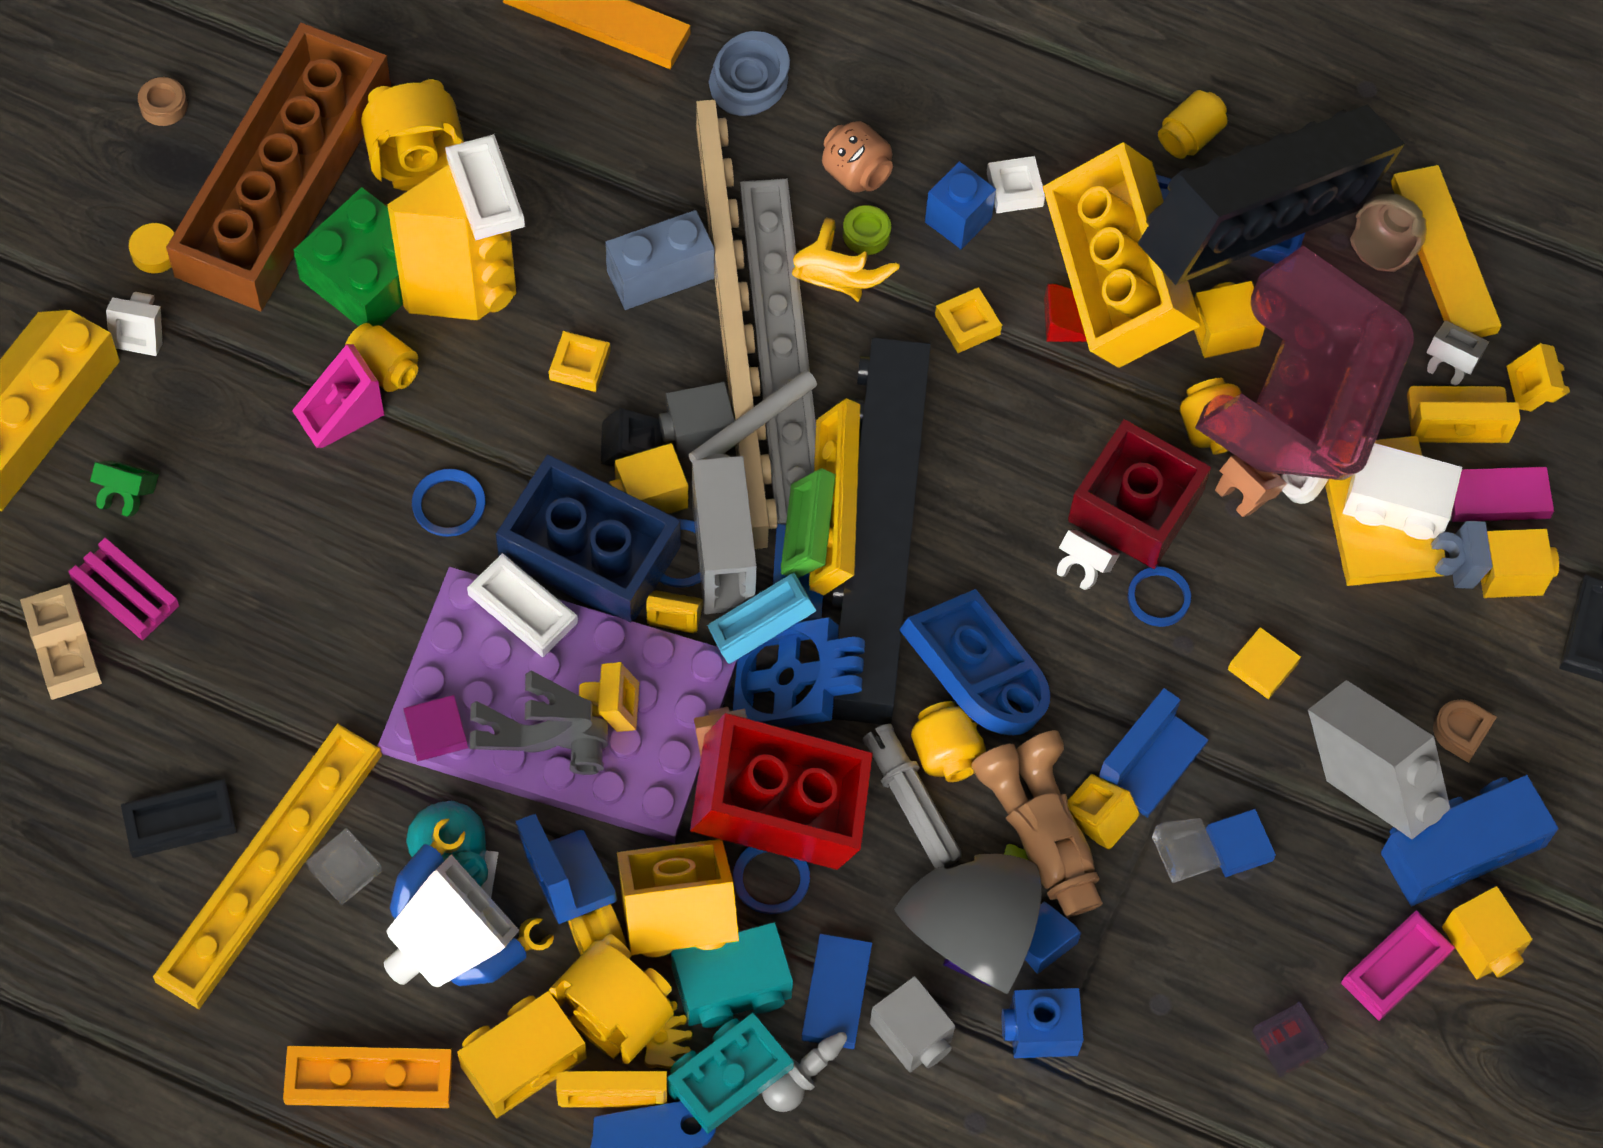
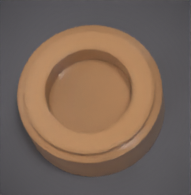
(162, 101)

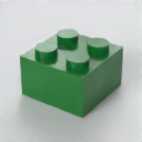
(353, 261)

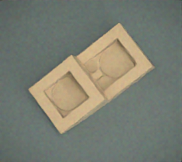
(60, 641)

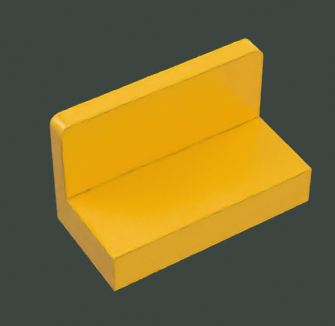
(1462, 414)

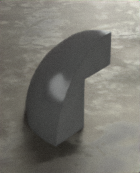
(978, 915)

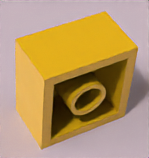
(677, 897)

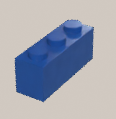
(1470, 839)

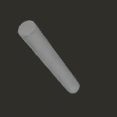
(756, 416)

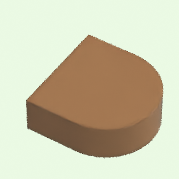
(1462, 727)

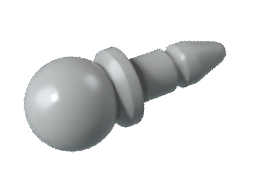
(790, 1089)

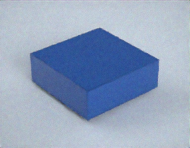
(1240, 842)

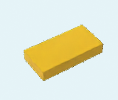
(611, 1088)

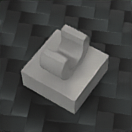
(1456, 348)

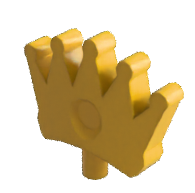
(663, 1047)

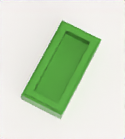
(808, 523)

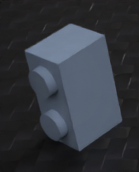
(660, 259)

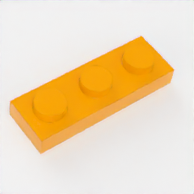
(368, 1077)

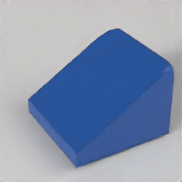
(1051, 939)

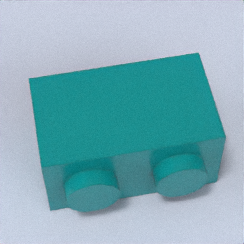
(733, 977)

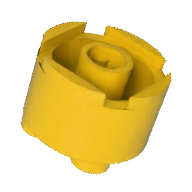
(409, 131)
(614, 999)

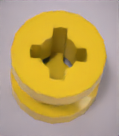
(595, 927)

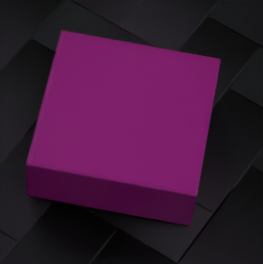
(435, 728)

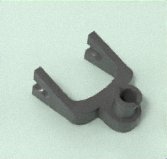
(567, 725)

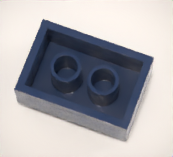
(589, 539)

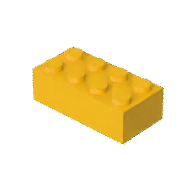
(1117, 287)

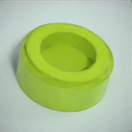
(866, 229)

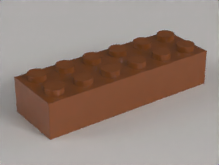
(278, 168)

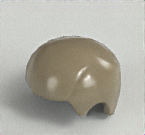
(1388, 232)

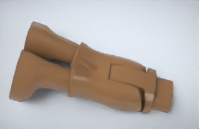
(1044, 822)

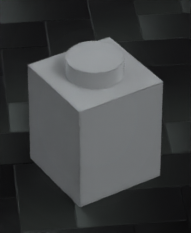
(913, 1026)

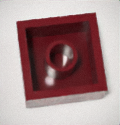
(1139, 493)

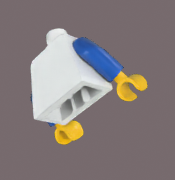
(450, 924)

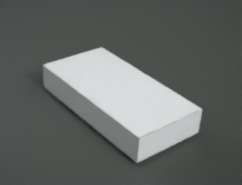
(485, 187)
(522, 605)

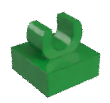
(126, 481)

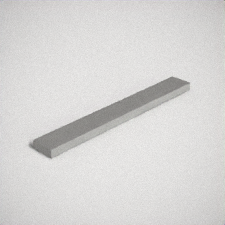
(778, 331)

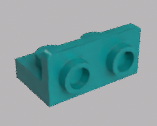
(728, 1072)

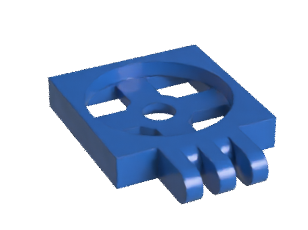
(830, 675)

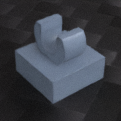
(1468, 554)

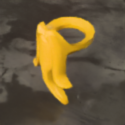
(835, 270)

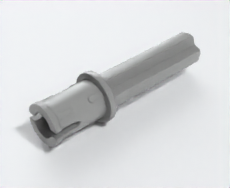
(912, 796)

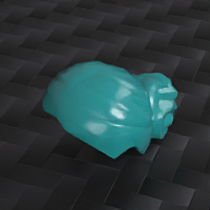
(462, 818)

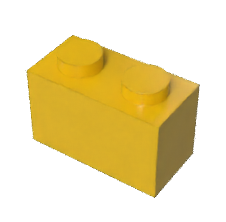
(521, 1053)

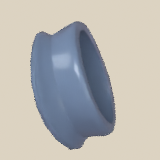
(750, 73)

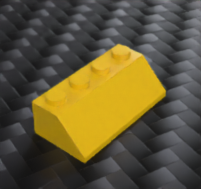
(438, 257)
(45, 386)

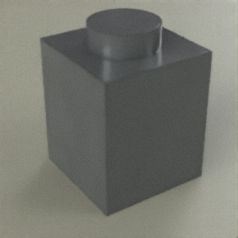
(695, 417)

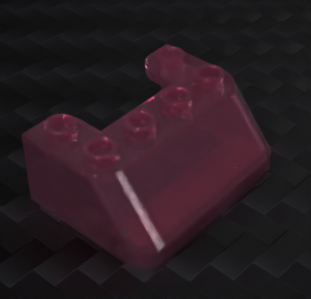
(1327, 379)

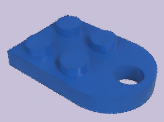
(980, 663)

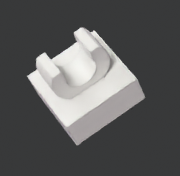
(1016, 184)
(135, 324)
(1089, 554)

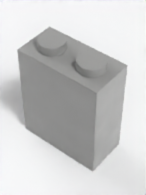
(723, 532)
(1379, 759)

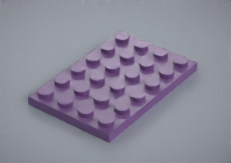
(645, 770)

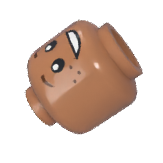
(857, 157)

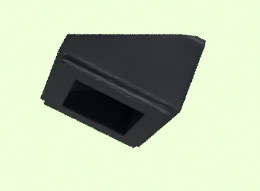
(628, 434)

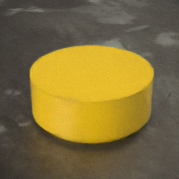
(149, 249)

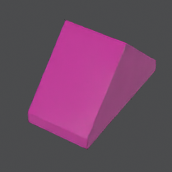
(340, 399)

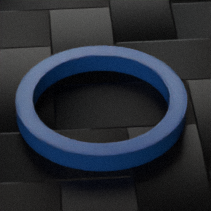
(1154, 621)

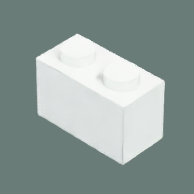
(1403, 492)

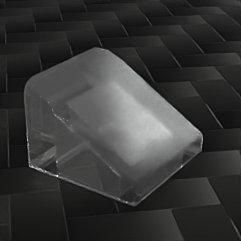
(1185, 848)

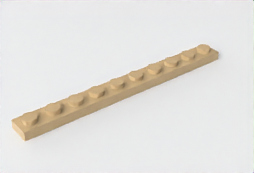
(733, 299)

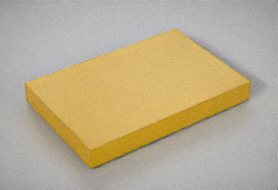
(1379, 551)

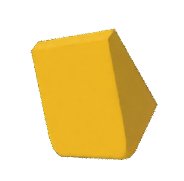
(674, 611)
(1103, 810)

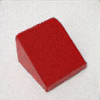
(1062, 315)

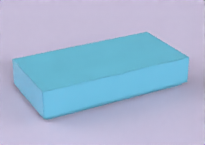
(761, 618)

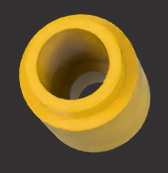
(1193, 124)
(386, 356)

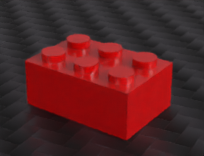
(781, 791)

